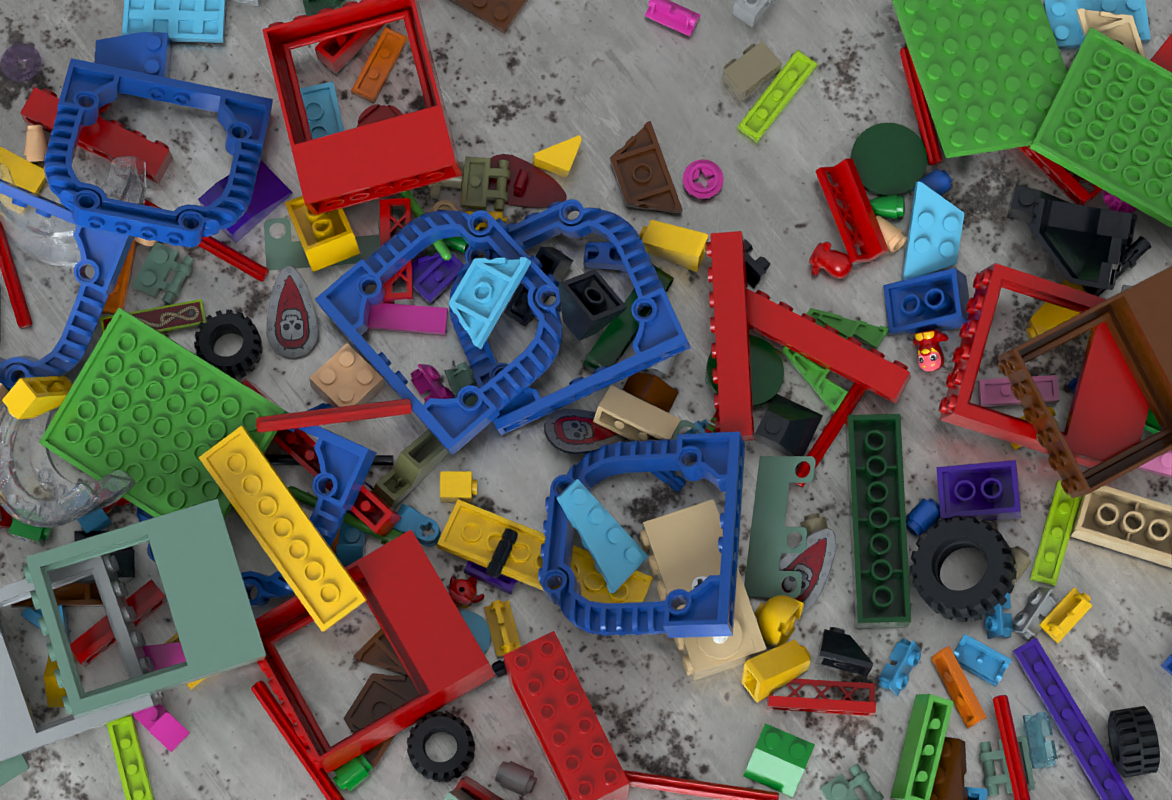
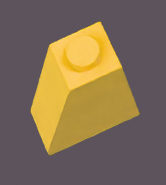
(675, 244)
(1050, 315)
(774, 669)

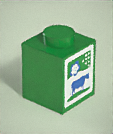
(30, 533)

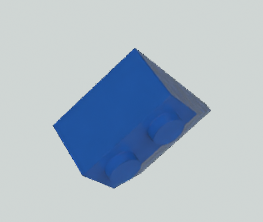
(137, 52)
(927, 302)

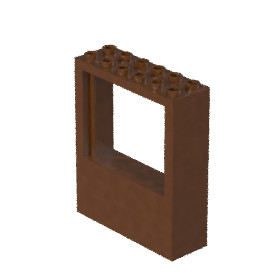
(1143, 332)

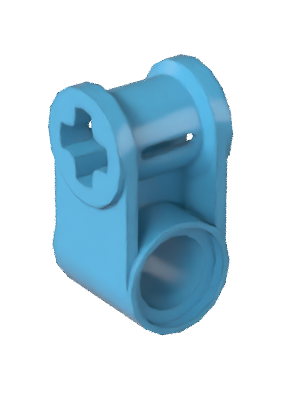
(418, 522)

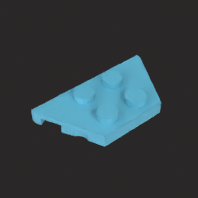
(932, 233)
(485, 294)

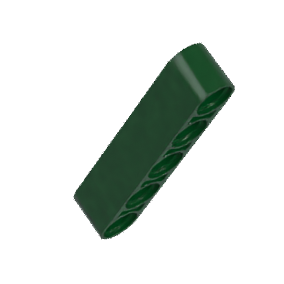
(620, 331)

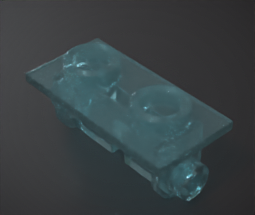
(1036, 728)

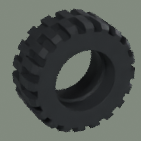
(949, 538)

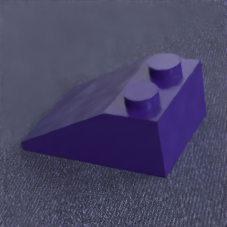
(266, 197)
(979, 491)

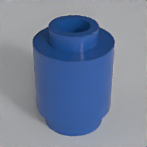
(937, 181)
(922, 516)

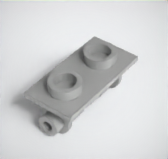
(1040, 603)

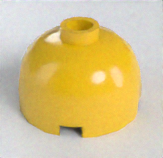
(778, 618)

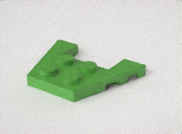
(816, 374)

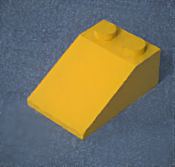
(323, 237)

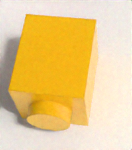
(456, 486)

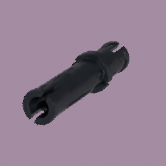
(1139, 247)

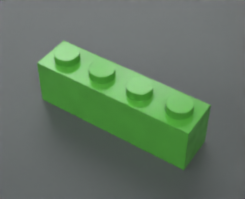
(922, 748)

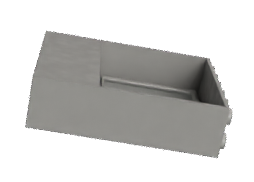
(17, 722)

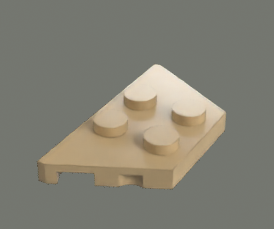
(1115, 26)

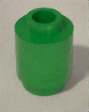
(352, 773)

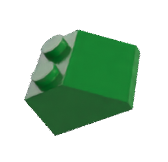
(779, 760)

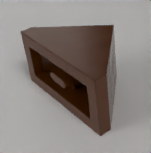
(651, 390)

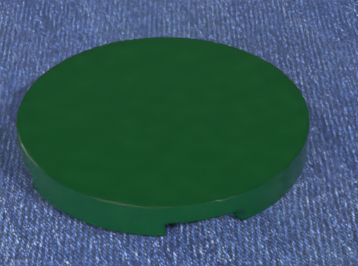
(889, 159)
(766, 371)

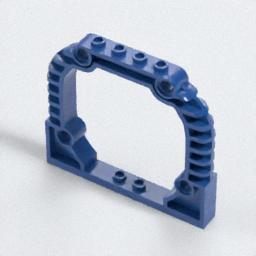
(95, 85)
(106, 254)
(657, 336)
(449, 419)
(347, 467)
(710, 605)

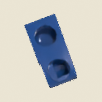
(602, 256)

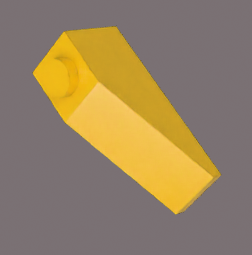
(36, 395)

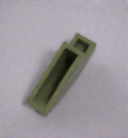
(410, 468)

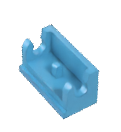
(981, 660)

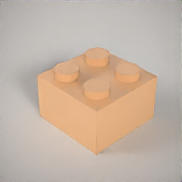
(346, 379)

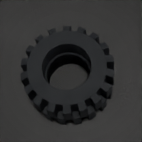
(227, 324)
(424, 730)
(1133, 741)

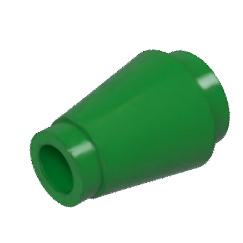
(889, 206)

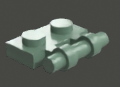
(157, 269)
(992, 780)
(841, 789)

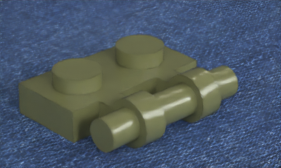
(476, 183)

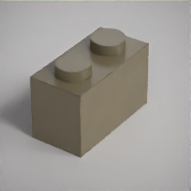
(751, 70)

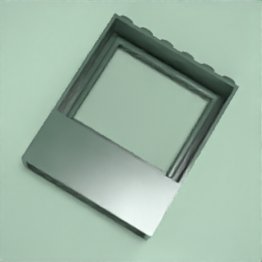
(201, 591)

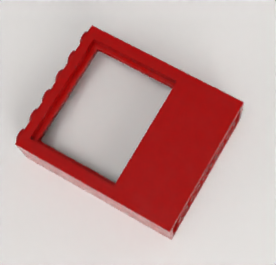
(373, 157)
(1106, 404)
(419, 625)
(564, 722)

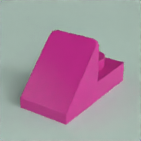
(162, 726)

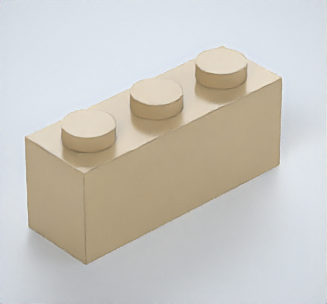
(634, 417)

